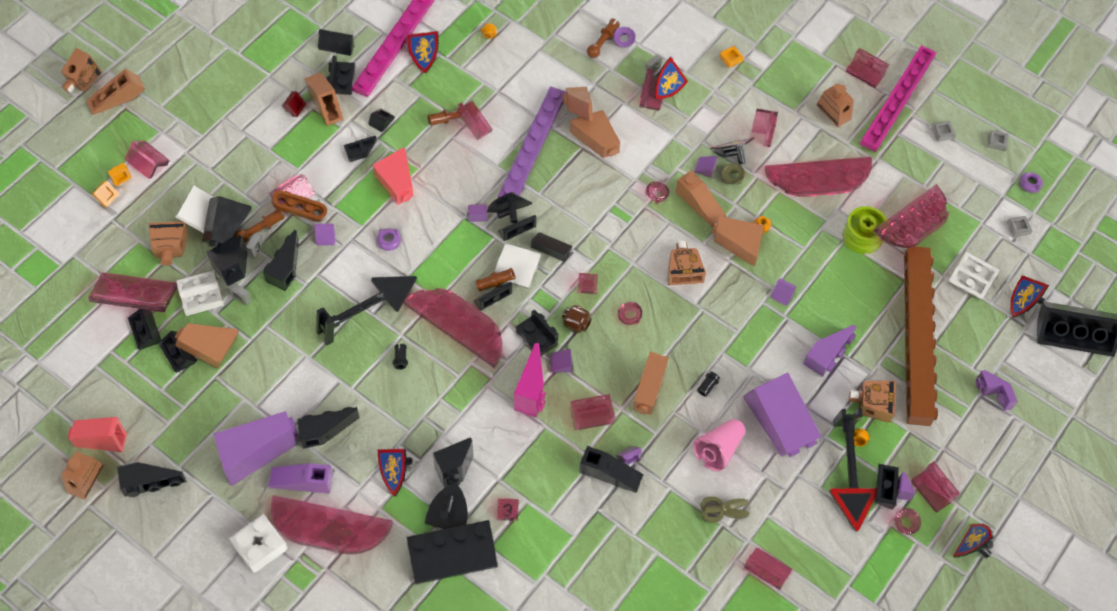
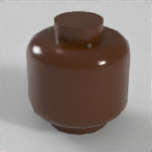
(576, 319)

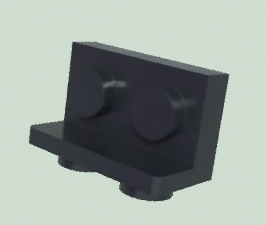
(341, 76)
(538, 331)

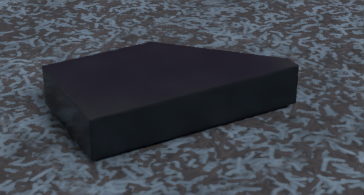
(360, 149)

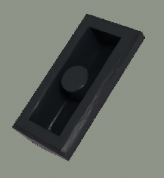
(335, 42)
(518, 228)
(551, 246)
(493, 296)
(144, 329)
(177, 357)
(887, 486)

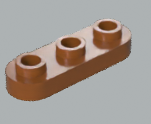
(292, 200)

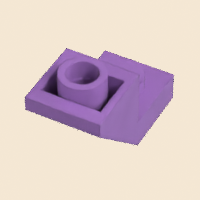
(991, 384)

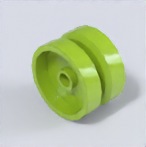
(860, 228)

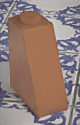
(324, 98)
(596, 134)
(739, 237)
(206, 342)
(650, 383)

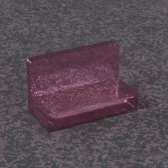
(867, 68)
(647, 95)
(474, 119)
(765, 124)
(145, 158)
(297, 185)
(935, 487)
(767, 568)

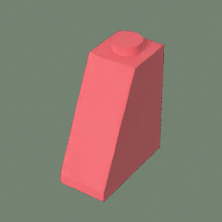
(395, 176)
(98, 434)

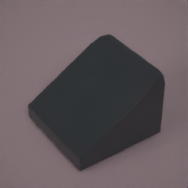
(380, 119)

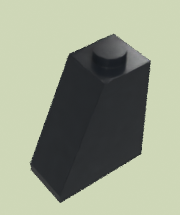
(223, 220)
(230, 260)

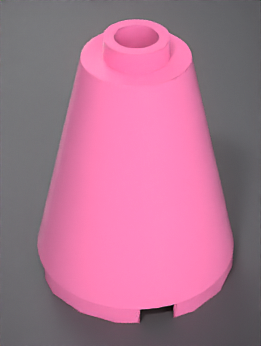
(719, 444)

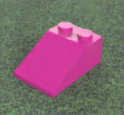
(530, 389)

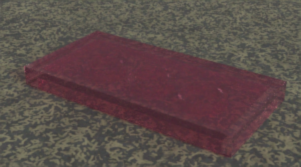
(133, 292)

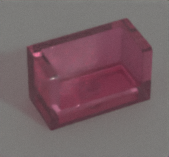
(592, 412)

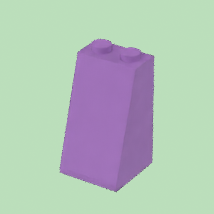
(783, 415)
(254, 445)

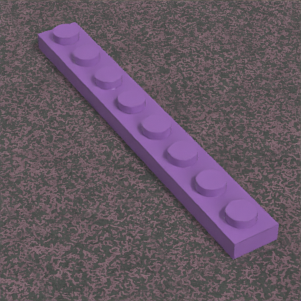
(533, 142)

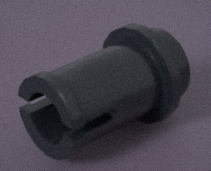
(400, 361)
(707, 385)

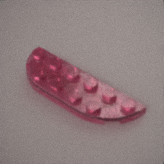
(820, 177)
(916, 220)
(459, 321)
(328, 526)

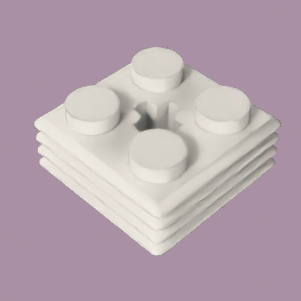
(252, 554)

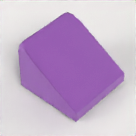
(706, 165)
(477, 213)
(325, 234)
(783, 291)
(561, 361)
(630, 455)
(905, 490)

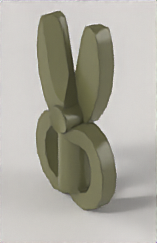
(727, 509)

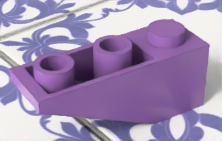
(826, 350)
(302, 478)

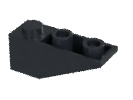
(282, 268)
(321, 428)
(609, 469)
(143, 477)

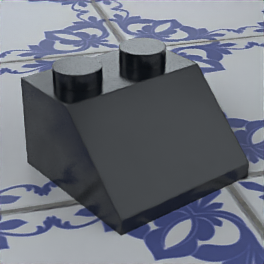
(454, 461)

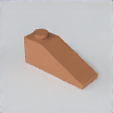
(116, 92)
(578, 102)
(699, 197)

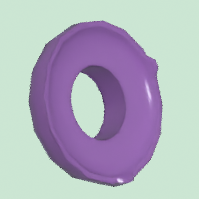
(624, 31)
(1025, 185)
(388, 246)

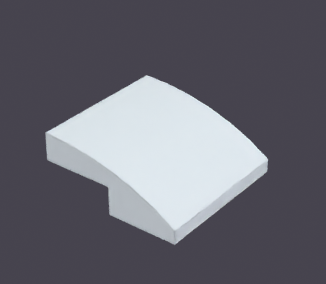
(195, 208)
(521, 261)
(974, 275)
(199, 293)

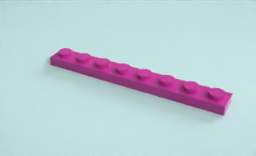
(391, 47)
(898, 98)

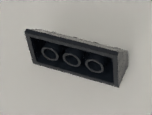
(1077, 328)
(452, 552)

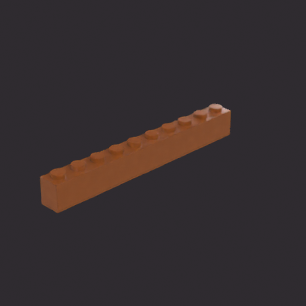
(919, 337)

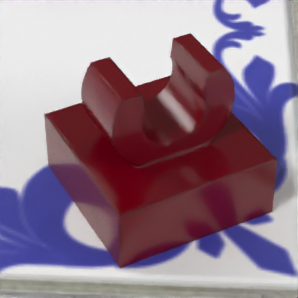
(294, 104)

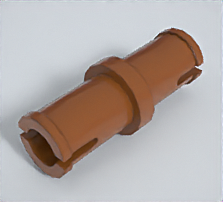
(495, 279)

